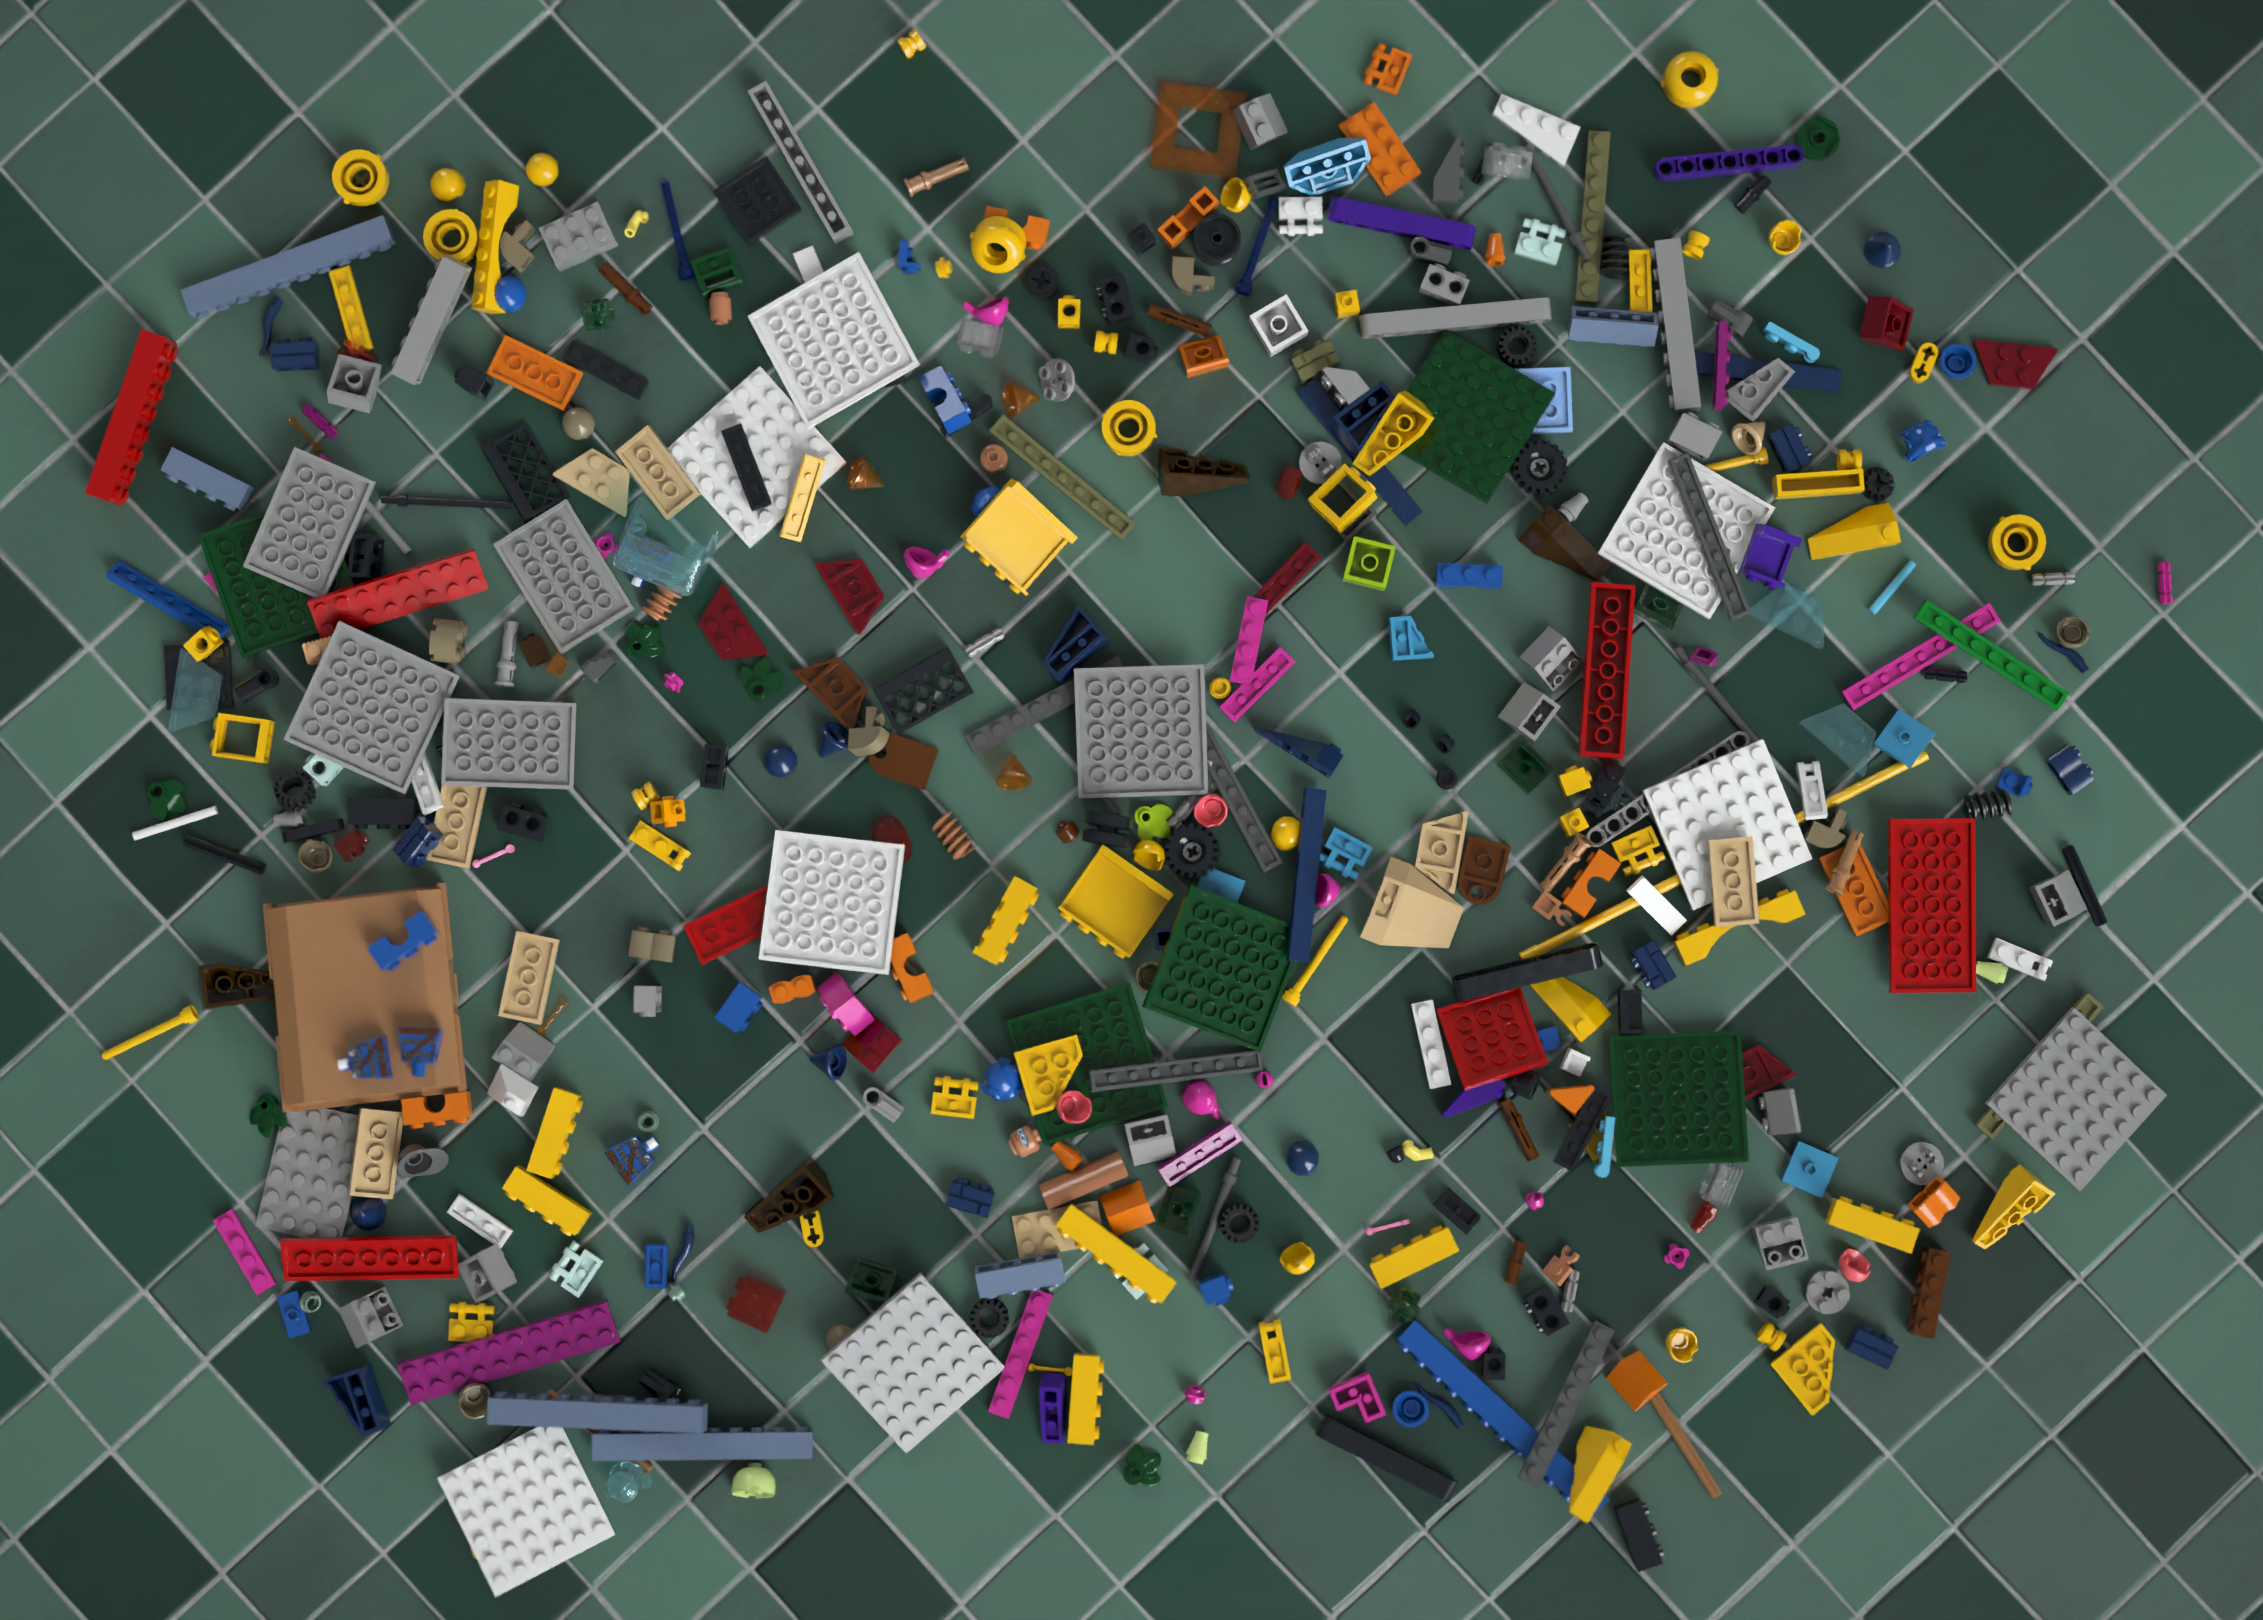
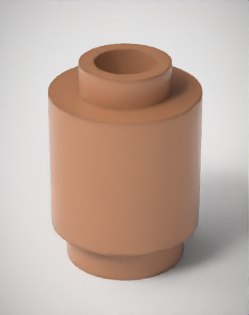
(720, 308)

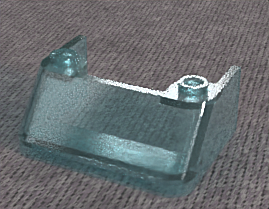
(658, 562)

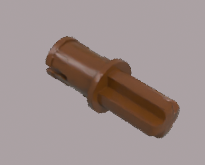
(1515, 1262)

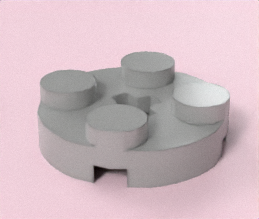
(1826, 1304)

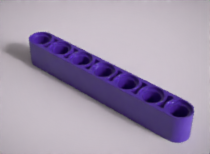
(1738, 159)
(1401, 223)

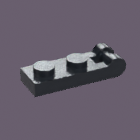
(984, 404)
(1603, 788)

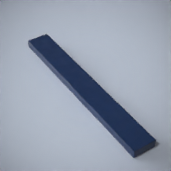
(1804, 377)
(1382, 479)
(1306, 875)

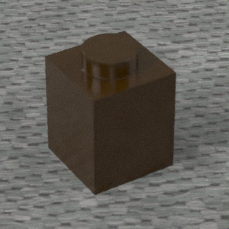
(535, 650)

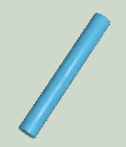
(1892, 587)

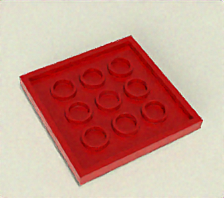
(1491, 1037)

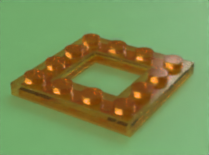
(1169, 157)

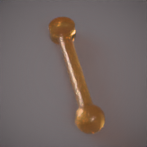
(317, 446)
(543, 1030)

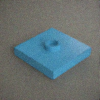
(1904, 738)
(1222, 885)
(1809, 1169)

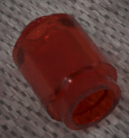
(1289, 483)

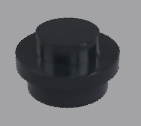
(1446, 778)

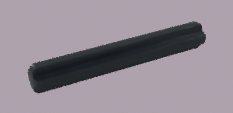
(224, 854)
(2084, 885)

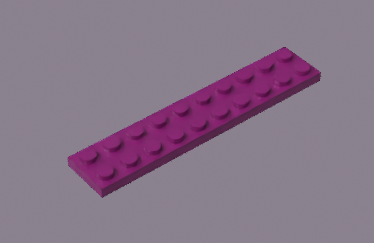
(509, 1352)

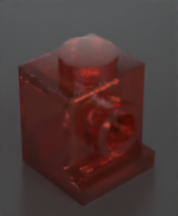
(352, 845)

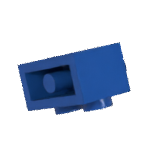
(739, 1007)
(1216, 1289)

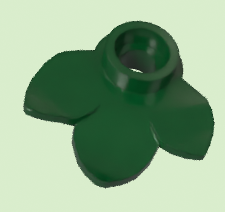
(646, 638)
(761, 676)
(169, 799)
(267, 1116)
(1144, 1465)

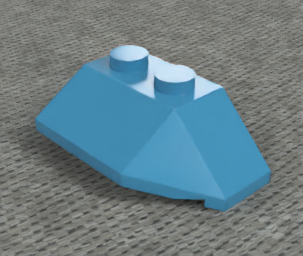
(1327, 165)

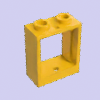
(1355, 511)
(264, 739)

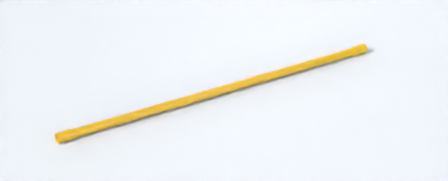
(1673, 881)

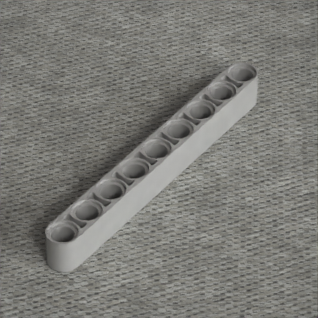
(1455, 318)
(1638, 803)

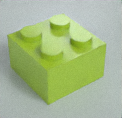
(1369, 563)

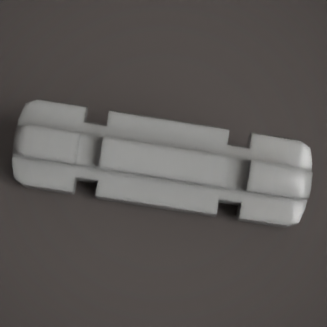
(2053, 578)
(984, 642)
(1184, 811)
(1570, 1291)

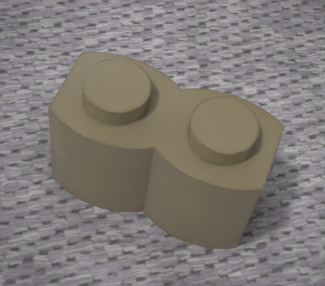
(652, 945)

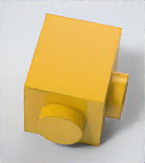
(1574, 780)

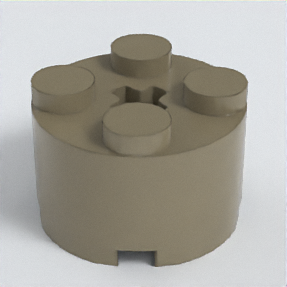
(447, 641)

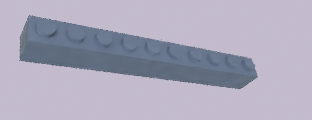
(288, 266)
(597, 1413)
(703, 1446)

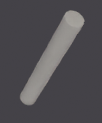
(388, 528)

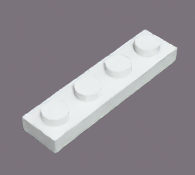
(1431, 1044)

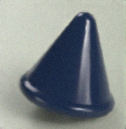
(1882, 250)
(833, 739)
(831, 1061)
(367, 1212)

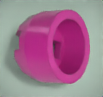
(1269, 1078)
(1535, 1200)

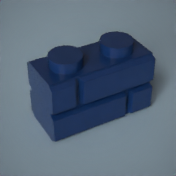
(295, 355)
(1789, 449)
(418, 842)
(1652, 964)
(970, 1197)
(1871, 1347)

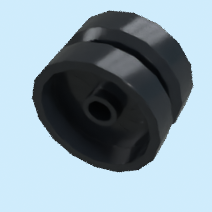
(1216, 227)
(1108, 825)

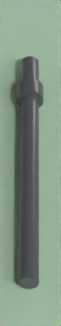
(1575, 237)
(1692, 666)
(1229, 1180)

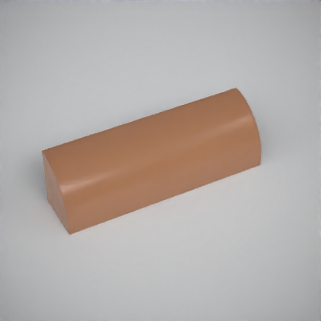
(1083, 1180)

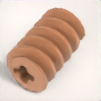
(660, 603)
(953, 836)

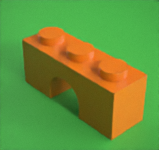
(1182, 224)
(1035, 230)
(1598, 865)
(913, 986)
(456, 1108)

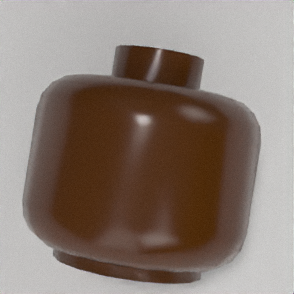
(1067, 831)

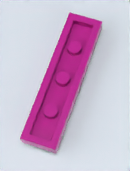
(1248, 641)
(1262, 680)
(245, 1251)

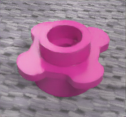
(600, 542)
(673, 682)
(1670, 1257)
(1195, 1394)

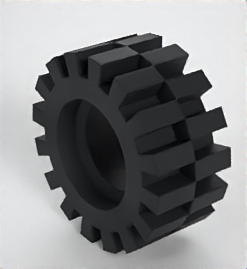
(1510, 357)
(291, 781)
(1249, 1232)
(985, 1331)

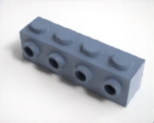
(1613, 326)
(207, 479)
(1020, 1274)

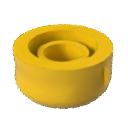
(1684, 95)
(348, 166)
(445, 221)
(1000, 231)
(1128, 410)
(2031, 533)

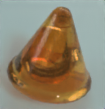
(1017, 399)
(863, 476)
(1013, 775)

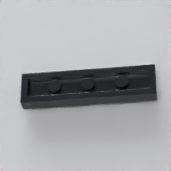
(605, 370)
(746, 467)
(1582, 1129)

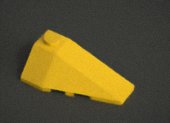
(1399, 428)
(1862, 531)
(1573, 1006)
(2016, 1198)
(1597, 1463)

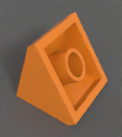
(1203, 356)
(1570, 1097)
(1127, 1208)
(1636, 1380)

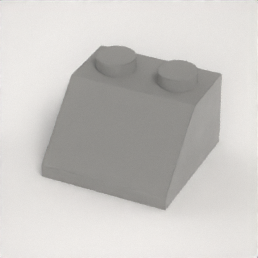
(1260, 121)
(354, 383)
(524, 1051)
(1779, 1111)
(486, 1273)

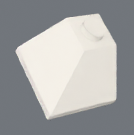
(512, 1090)

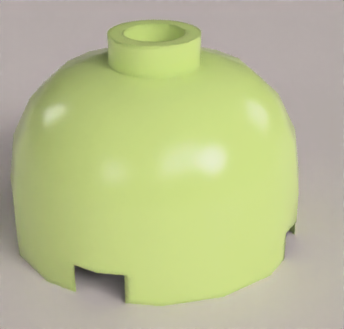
(754, 1482)

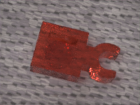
(360, 353)

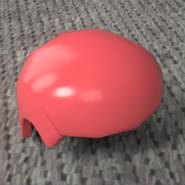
(1210, 810)
(1073, 1107)
(1854, 1265)

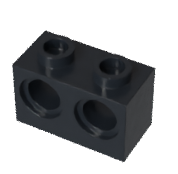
(1119, 298)
(473, 381)
(365, 557)
(714, 767)
(522, 827)
(1550, 1307)

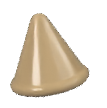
(1748, 437)

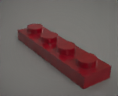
(1288, 576)

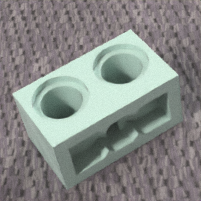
(331, 769)

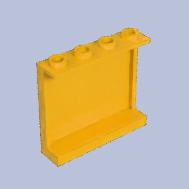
(1016, 536)
(1115, 902)

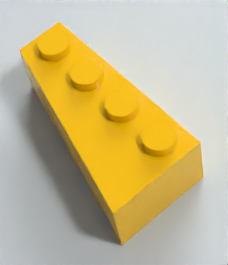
(1006, 920)

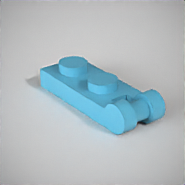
(1792, 343)
(1604, 1147)

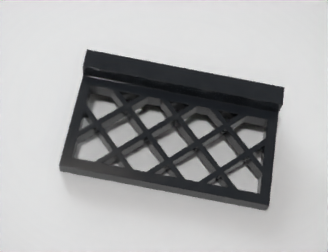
(507, 478)
(913, 674)

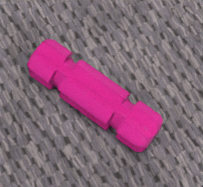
(2164, 583)

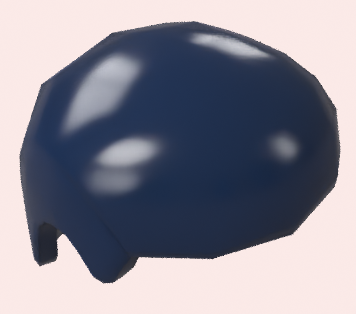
(780, 761)
(1302, 1158)

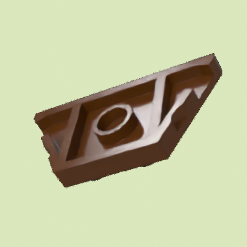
(836, 688)

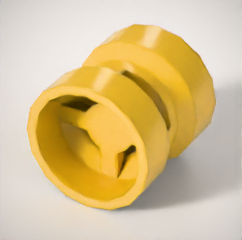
(910, 44)
(1695, 245)
(1106, 342)
(1849, 460)
(641, 798)
(1771, 1336)

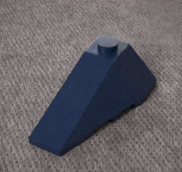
(1313, 753)

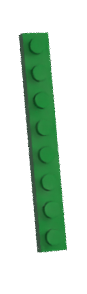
(1991, 655)

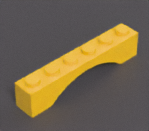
(498, 203)
(1698, 944)

